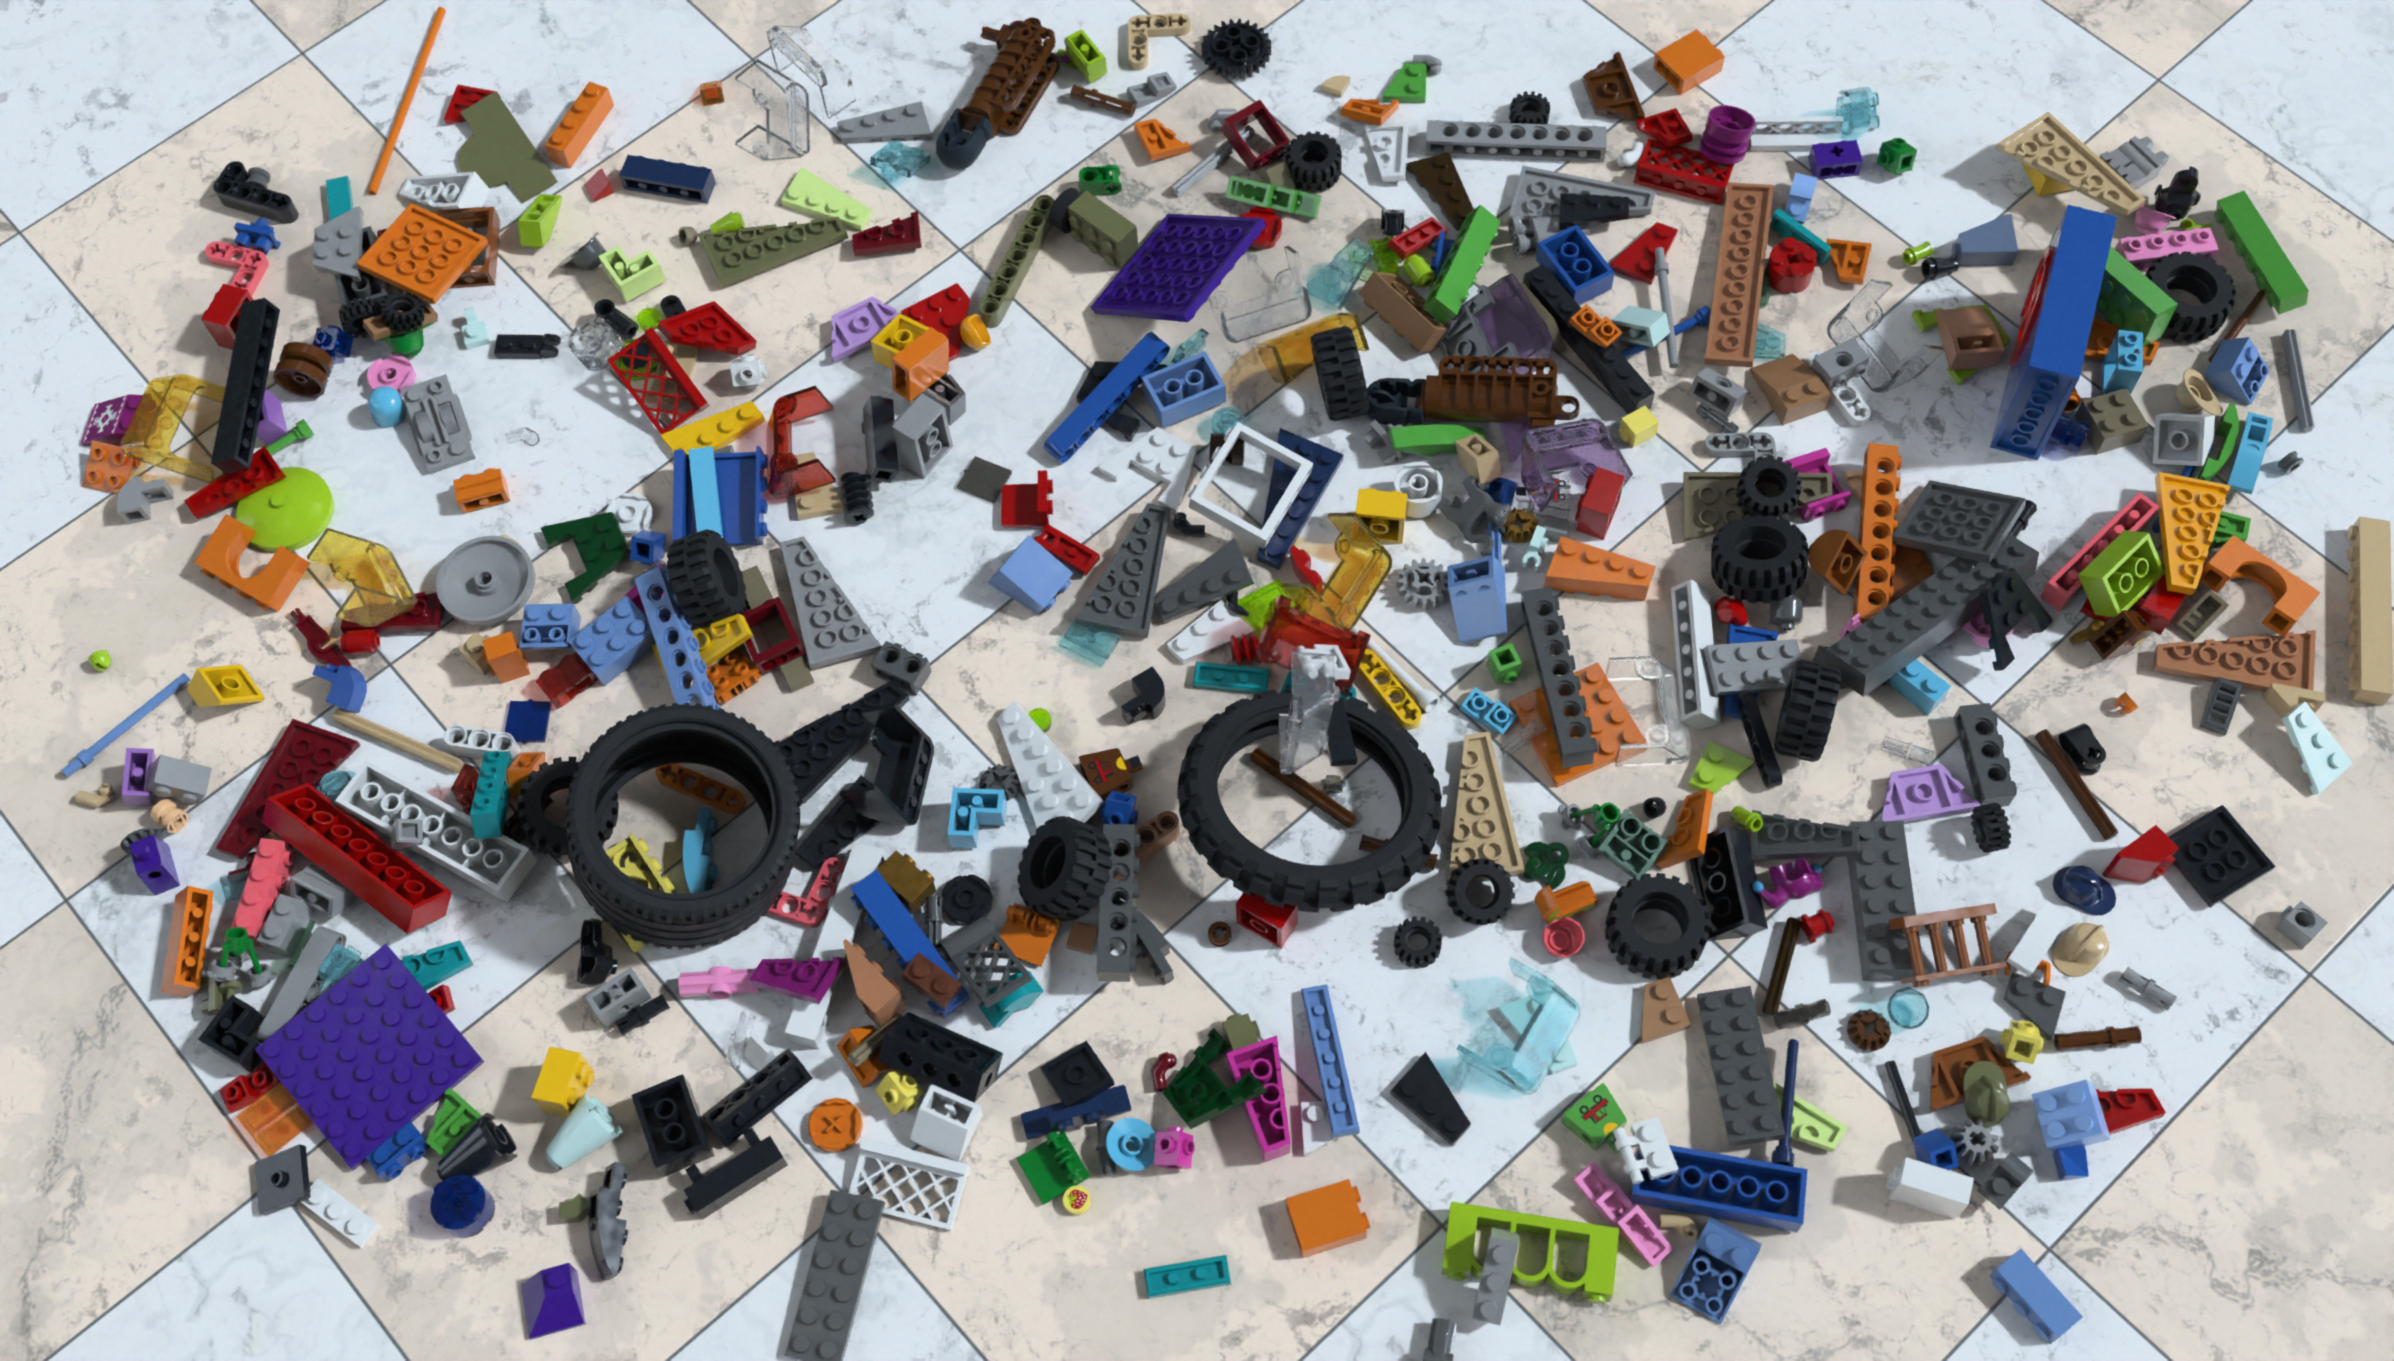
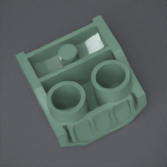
(1631, 845)

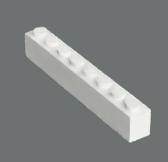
(844, 921)

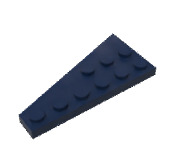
(1324, 468)

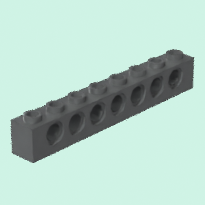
(1547, 640)

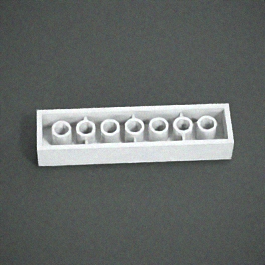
(448, 834)

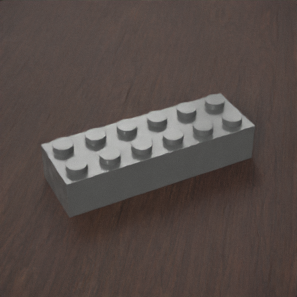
(1879, 893)

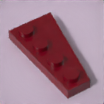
(424, 616)

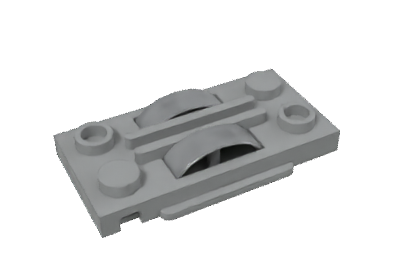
(438, 424)

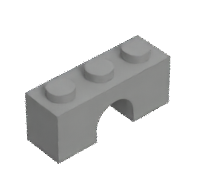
(1496, 1276)

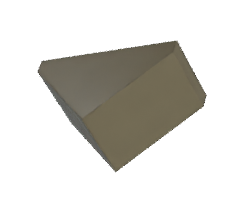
(1277, 174)

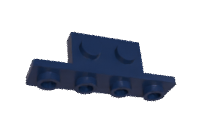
(1062, 1119)

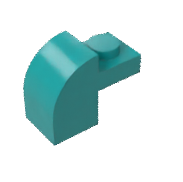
(1019, 999)

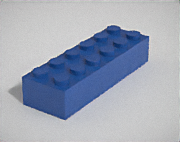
(1727, 1189)

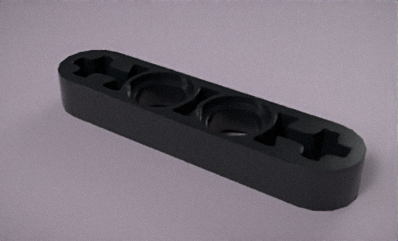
(1758, 740)

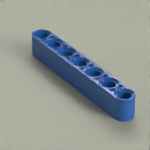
(1106, 397)

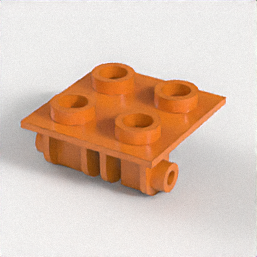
(107, 467)
(732, 672)
(1029, 933)

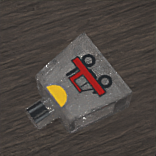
(1560, 503)

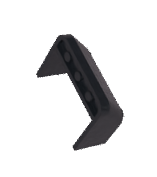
(901, 772)

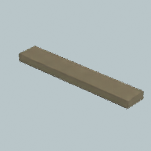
(774, 630)

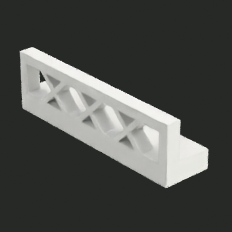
(1793, 137)

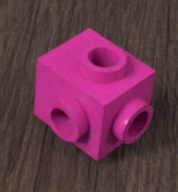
(1173, 1149)

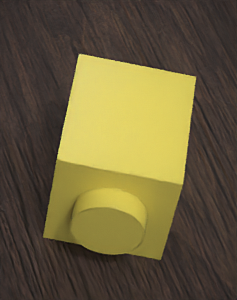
(1638, 426)

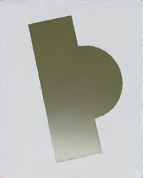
(502, 150)

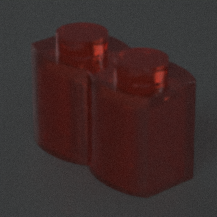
(566, 680)

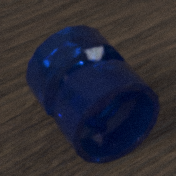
(2070, 443)

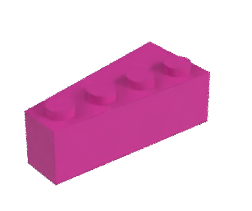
(1268, 1111)

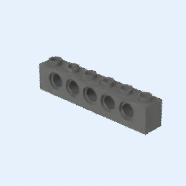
(1112, 967)

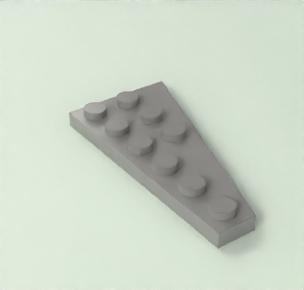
(1540, 191)
(825, 614)

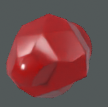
(1731, 611)

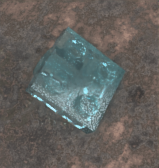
(899, 160)

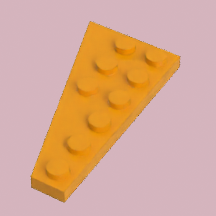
(2187, 526)

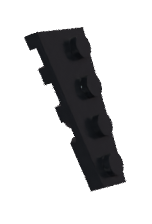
(836, 831)

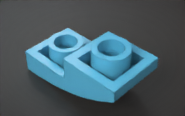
(1487, 713)

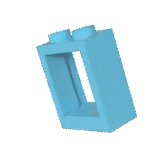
(2122, 366)

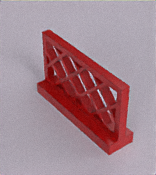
(1682, 181)
(672, 367)

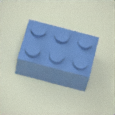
(1184, 389)
(614, 640)

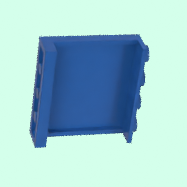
(740, 496)

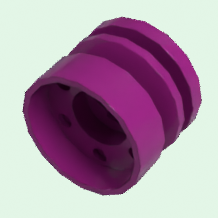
(1727, 134)

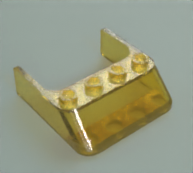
(159, 418)

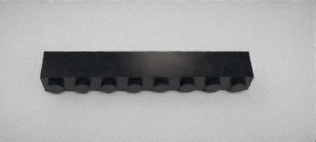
(1605, 363)
(245, 386)

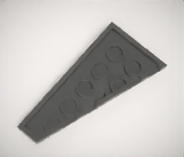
(1129, 585)

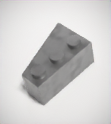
(948, 394)

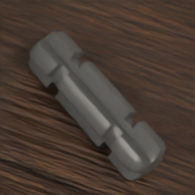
(1717, 419)

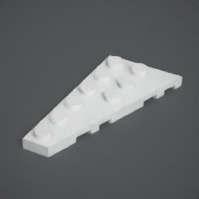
(1045, 774)

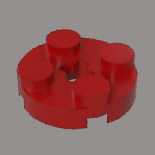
(1272, 230)

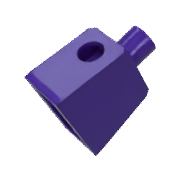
(154, 855)

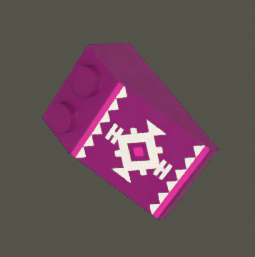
(111, 420)

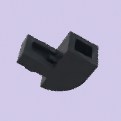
(1150, 697)

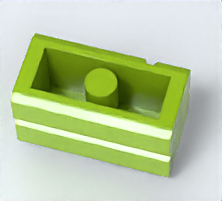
(1085, 56)

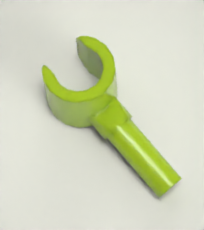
(2189, 224)

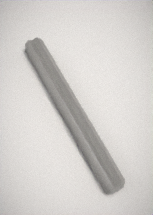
(1209, 163)
(2298, 380)

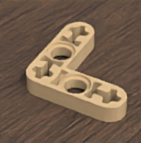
(1142, 33)

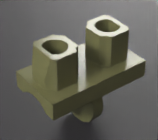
(219, 993)

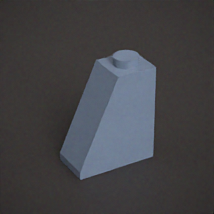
(1987, 244)

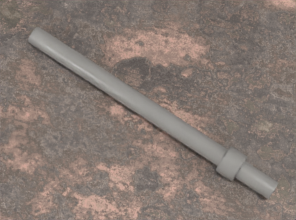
(1661, 270)

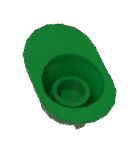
(407, 343)

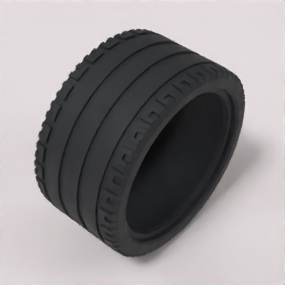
(671, 737)

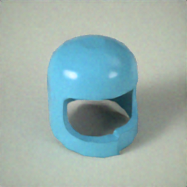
(386, 406)

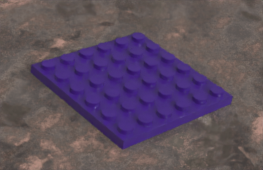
(1178, 267)
(369, 1056)

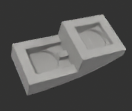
(1156, 88)

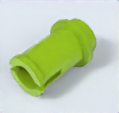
(1912, 255)
(1751, 821)

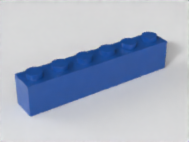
(899, 930)

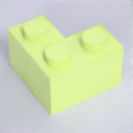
(633, 275)

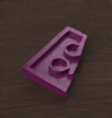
(798, 980)

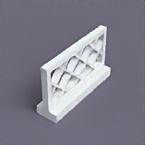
(915, 1160)

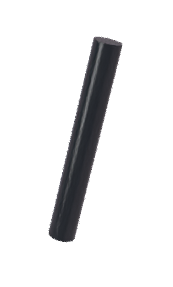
(1902, 1099)

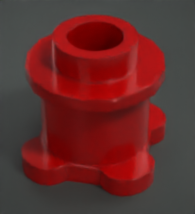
(1816, 925)

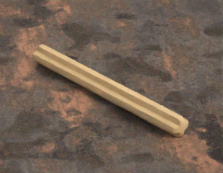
(398, 740)

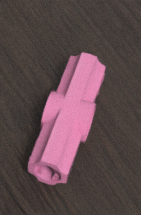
(716, 983)

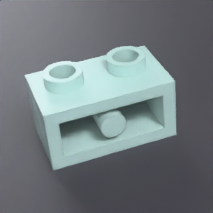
(1642, 325)

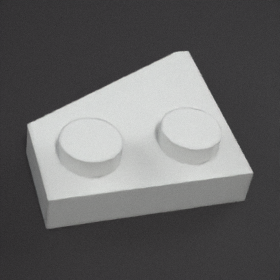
(1315, 1126)

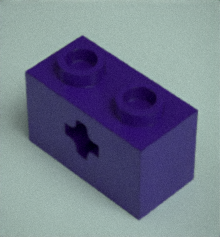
(1835, 159)

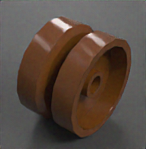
(303, 369)

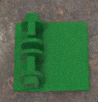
(1053, 1167)

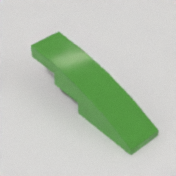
(1273, 196)
(1430, 438)

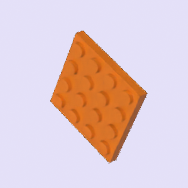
(422, 253)
(1608, 717)

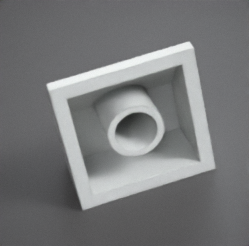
(2182, 438)

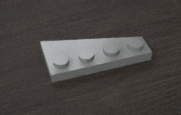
(899, 122)

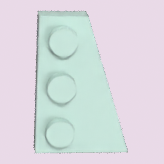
(1519, 1014)

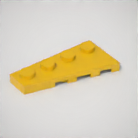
(715, 430)

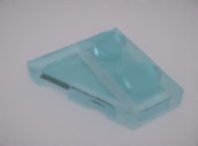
(1191, 347)

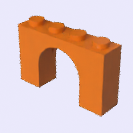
(222, 556)
(2288, 591)

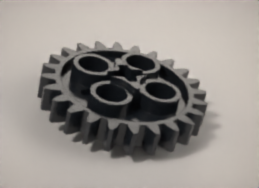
(1236, 49)

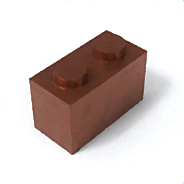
(931, 981)

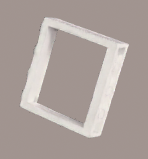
(1232, 522)

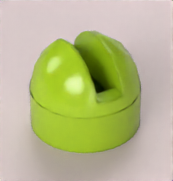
(100, 660)

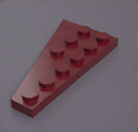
(299, 758)

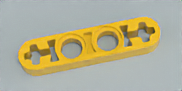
(1390, 687)

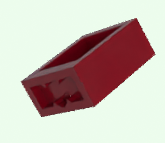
(1245, 116)
(780, 653)

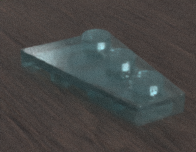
(1339, 277)

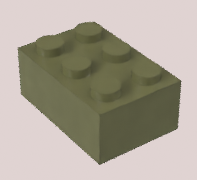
(1102, 230)

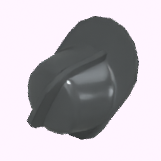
(587, 255)

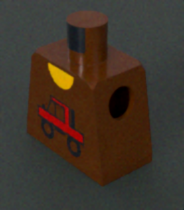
(2127, 631)
(1108, 771)

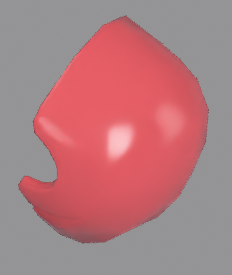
(1563, 937)

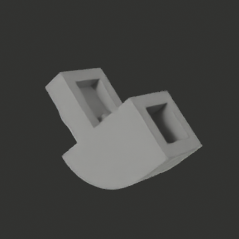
(136, 496)

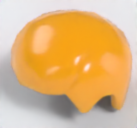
(974, 332)

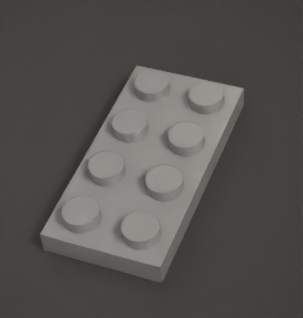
(1751, 666)

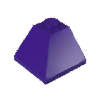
(553, 1301)

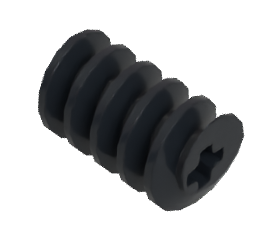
(856, 498)

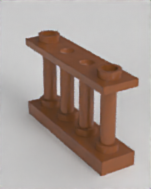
(1955, 920)

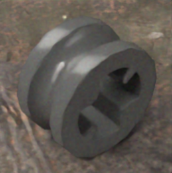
(2290, 462)

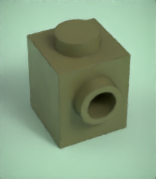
(1240, 1031)

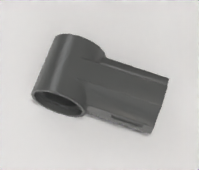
(1440, 1340)

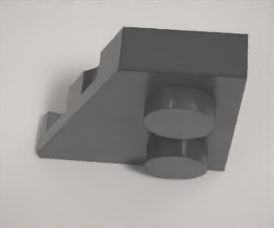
(2035, 1002)

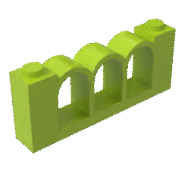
(1600, 1256)

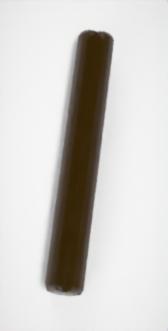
(1781, 966)

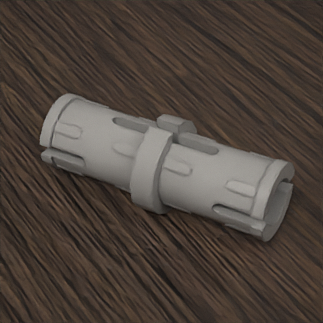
(2147, 988)

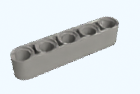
(303, 981)

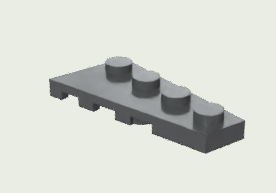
(1210, 581)
(1802, 839)

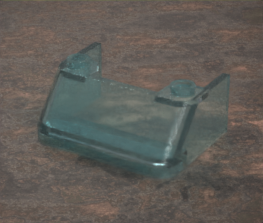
(1540, 1042)

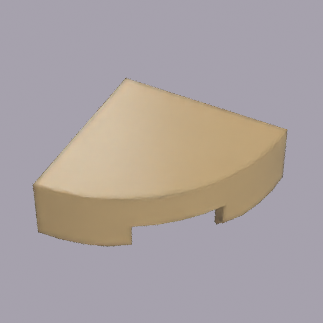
(1336, 85)

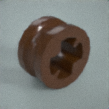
(1212, 931)

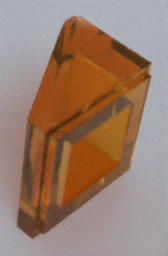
(711, 93)

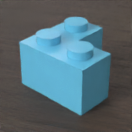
(974, 808)

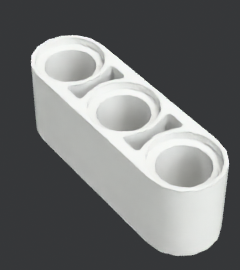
(474, 737)

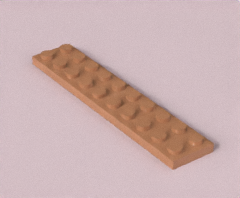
(1739, 275)

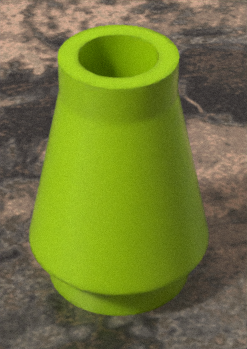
(731, 223)

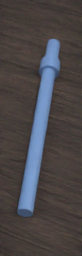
(85, 757)

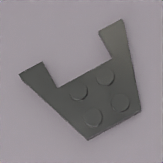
(1467, 337)

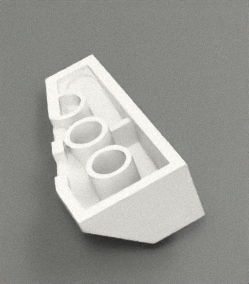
(447, 190)

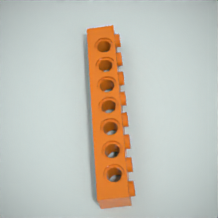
(1877, 458)

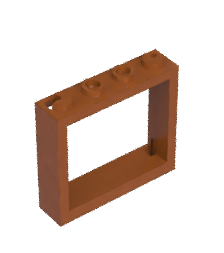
(473, 218)

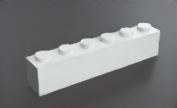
(1693, 633)

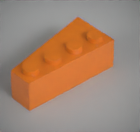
(1597, 572)

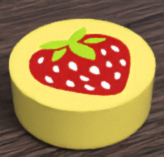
(1076, 1200)

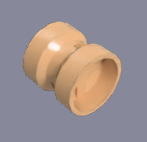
(168, 815)

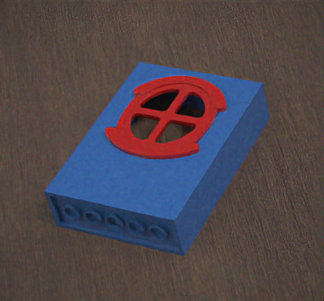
(2053, 332)

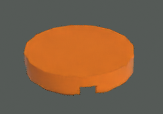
(835, 1125)

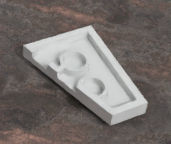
(1389, 149)
(1208, 633)

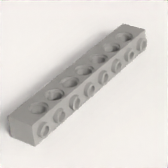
(1516, 141)

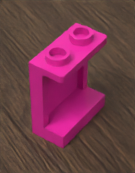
(1818, 463)

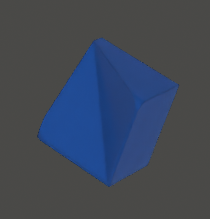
(1501, 490)
(2071, 1162)

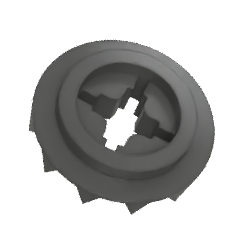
(1011, 781)
(138, 835)

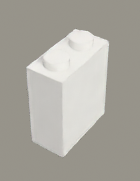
(1929, 1188)

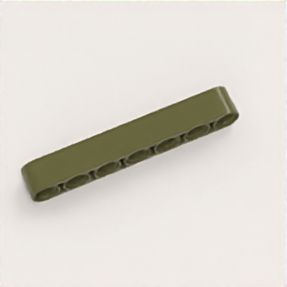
(1016, 262)

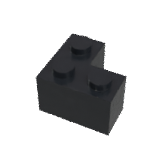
(231, 1033)

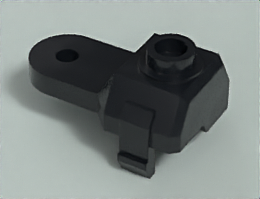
(2180, 194)
(596, 956)

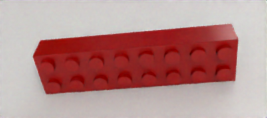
(357, 857)

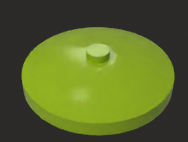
(288, 511)

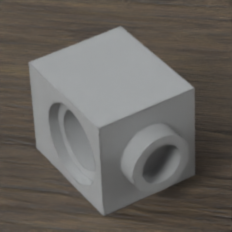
(2310, 920)

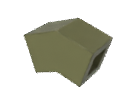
(573, 1210)

